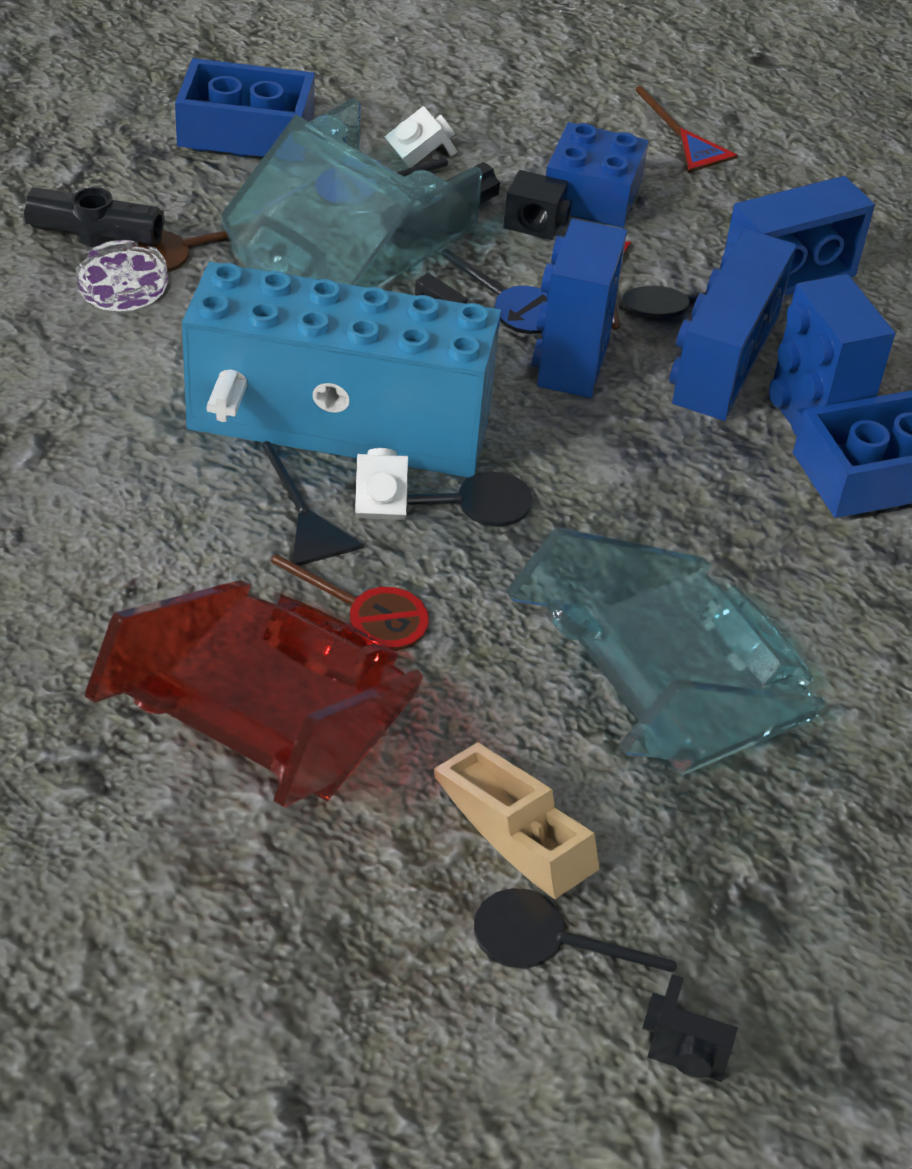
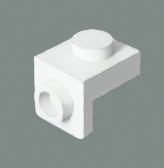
(420, 136)
(381, 485)

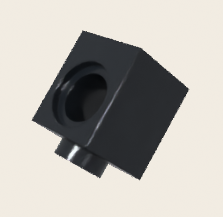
(537, 205)

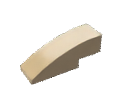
(520, 819)

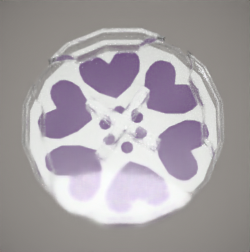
(122, 276)

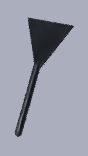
(314, 536)

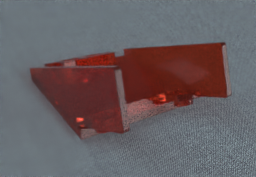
(259, 679)

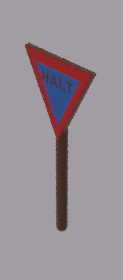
(697, 151)

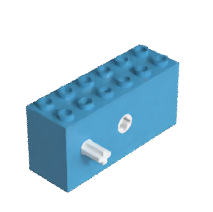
(339, 367)

